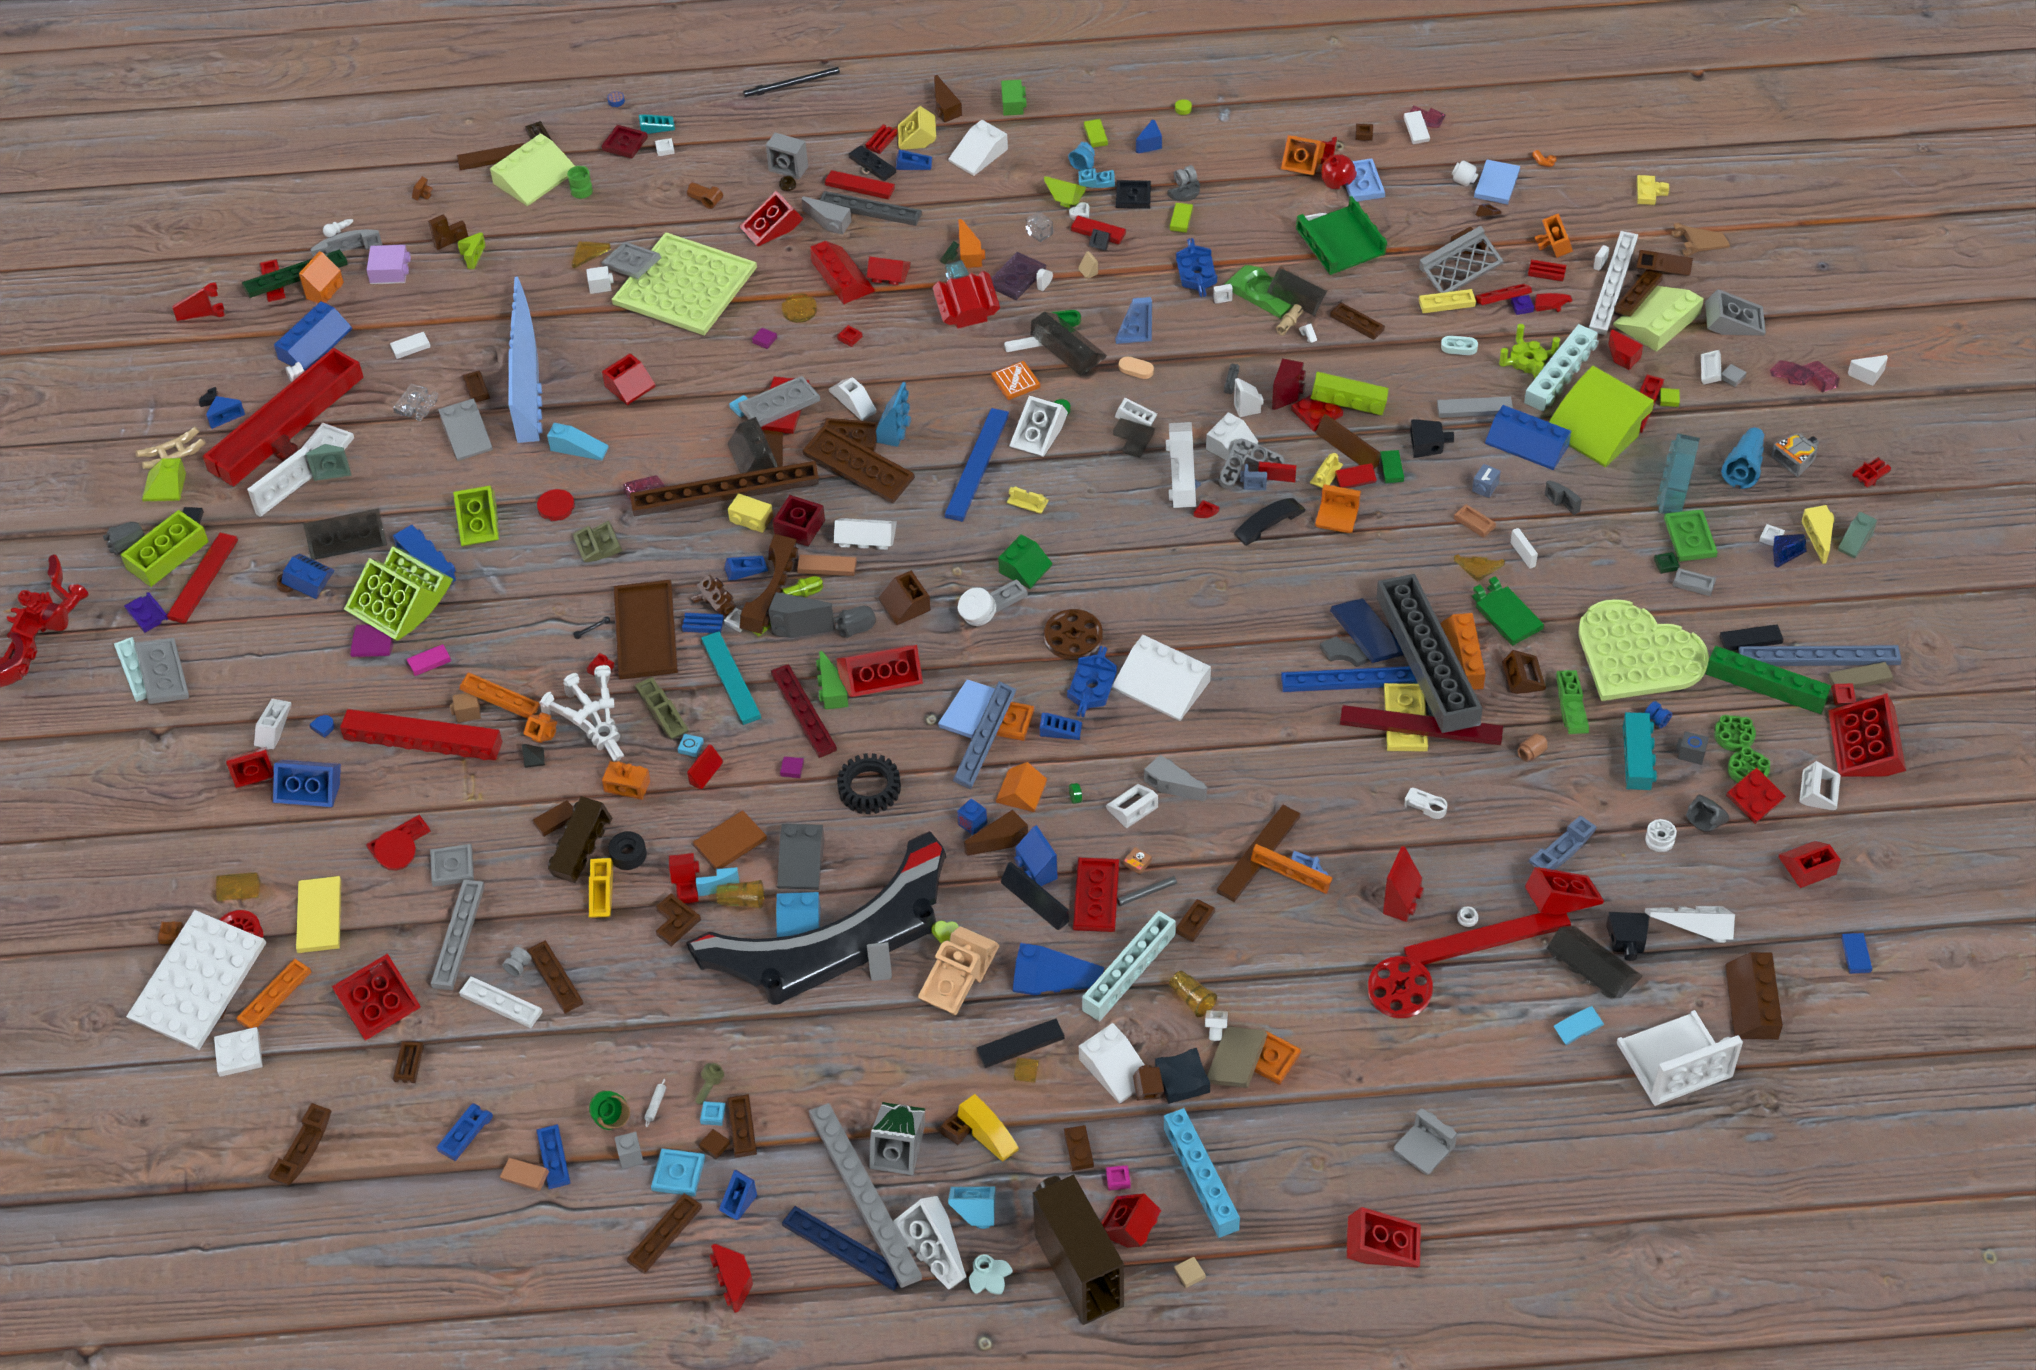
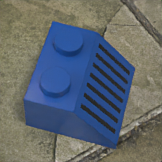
(306, 575)

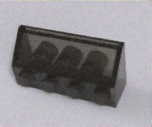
(1066, 342)
(345, 533)
(1593, 962)

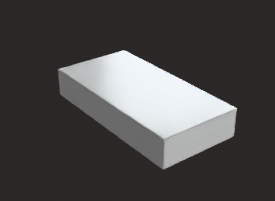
(1416, 127)
(410, 345)
(1711, 367)
(1524, 548)

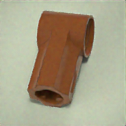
(707, 196)

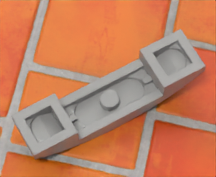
(348, 241)

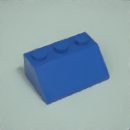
(306, 782)

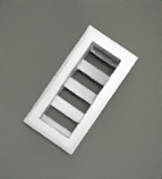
(1127, 407)

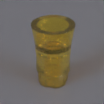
(741, 894)
(1193, 993)

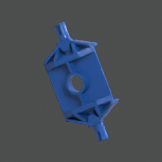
(1196, 259)
(1092, 670)

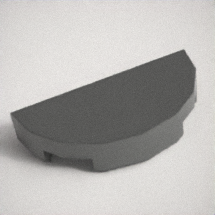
(1185, 192)

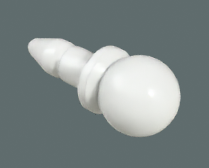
(331, 229)

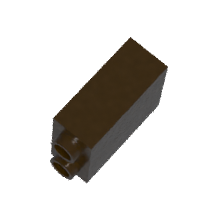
(1078, 1248)

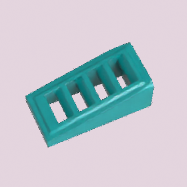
(656, 123)

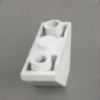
(854, 397)

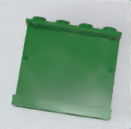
(1342, 237)

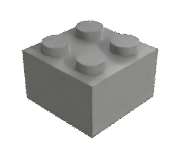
(787, 155)

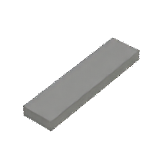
(1472, 406)

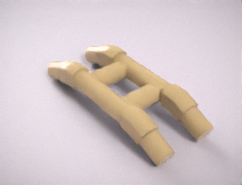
(178, 442)

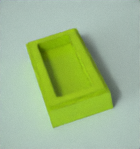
(1095, 133)
(1181, 217)

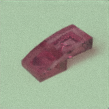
(1432, 118)
(1793, 372)

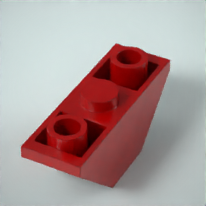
(733, 1275)

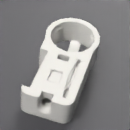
(1423, 801)

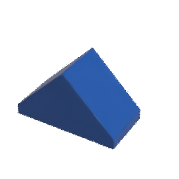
(1149, 139)
(223, 411)
(738, 1195)

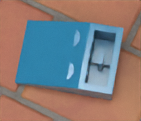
(894, 418)

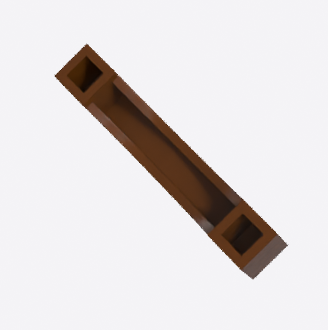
(756, 613)

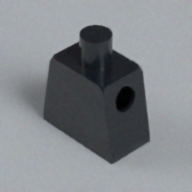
(1428, 437)
(1628, 932)

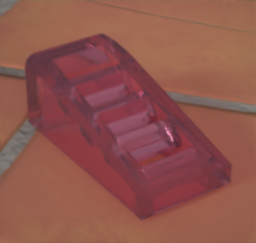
(1827, 381)
(637, 485)

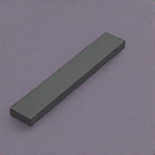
(874, 208)

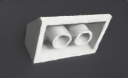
(864, 532)

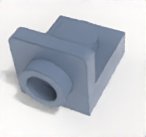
(1253, 480)

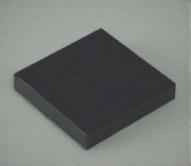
(1133, 194)

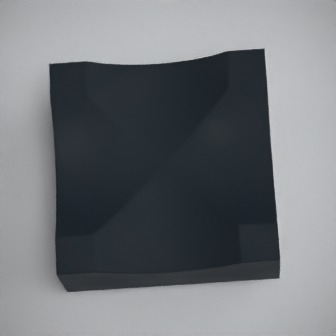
(1183, 1076)

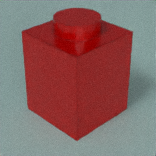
(683, 868)

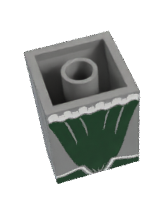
(896, 1138)

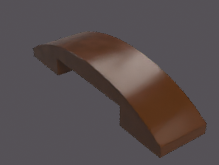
(303, 1146)

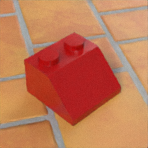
(887, 269)
(250, 767)
(1130, 1219)

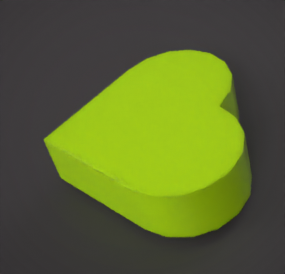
(943, 930)

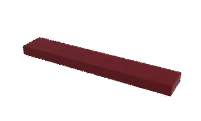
(803, 711)

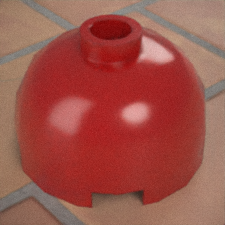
(1338, 171)

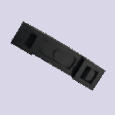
(1266, 518)

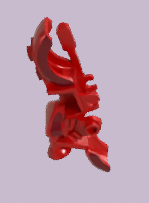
(38, 615)

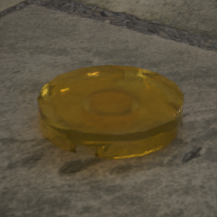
(799, 308)

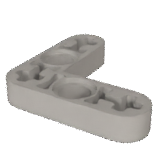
(1243, 455)

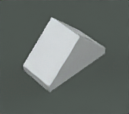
(1868, 369)

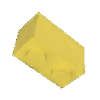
(750, 513)

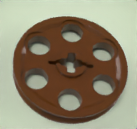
(1077, 627)

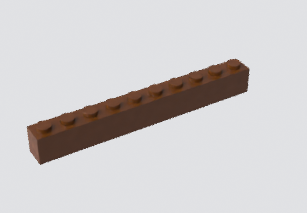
(724, 488)

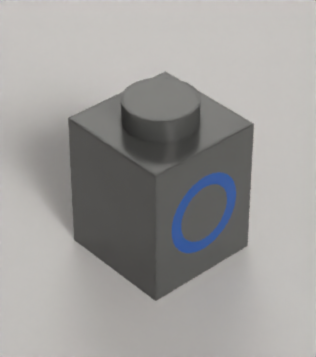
(1692, 747)

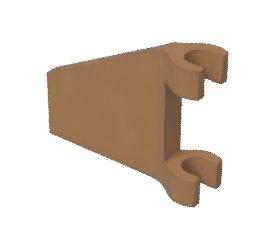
(1699, 239)

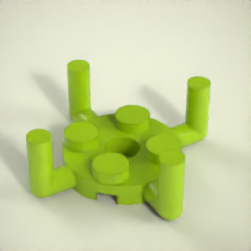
(1524, 349)

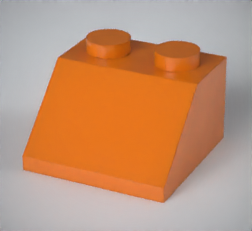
(1302, 155)
(320, 278)

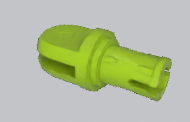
(805, 587)

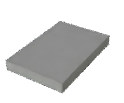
(631, 260)

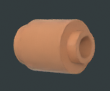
(1532, 747)

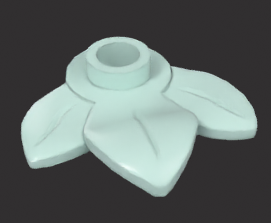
(991, 1277)

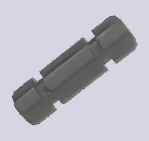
(1231, 376)

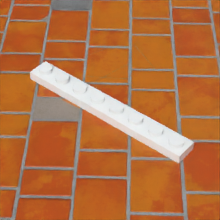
(1613, 282)

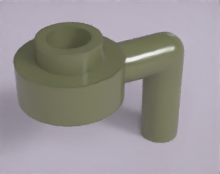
(712, 1075)

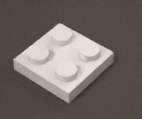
(238, 1051)

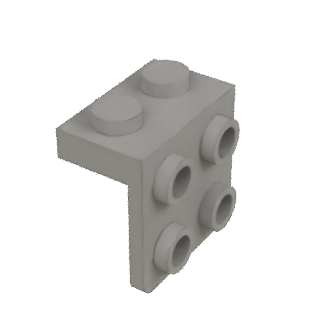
(1426, 1142)

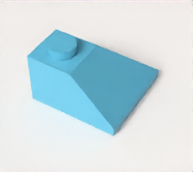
(974, 1205)

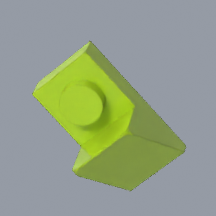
(472, 249)

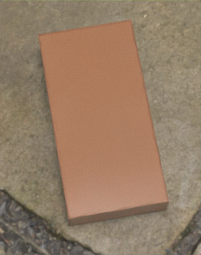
(1474, 520)
(524, 1174)

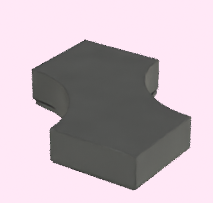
(1339, 650)

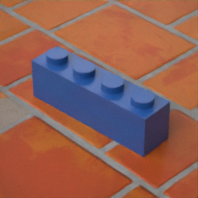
(414, 543)

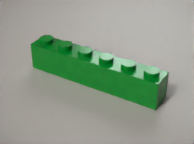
(1768, 680)

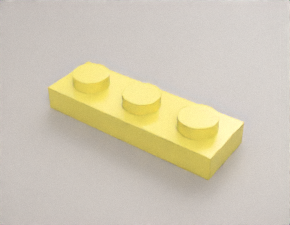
(1447, 301)

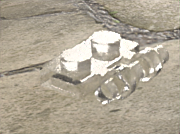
(411, 400)

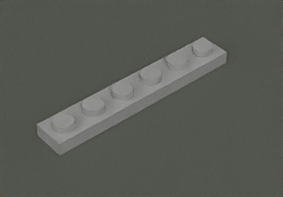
(457, 935)

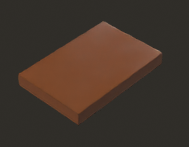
(730, 840)

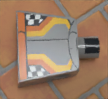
(1795, 453)

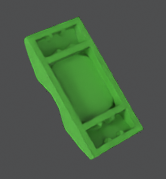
(1252, 285)

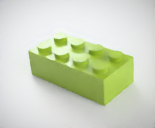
(164, 548)

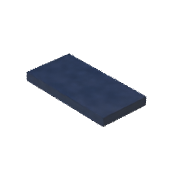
(1367, 630)

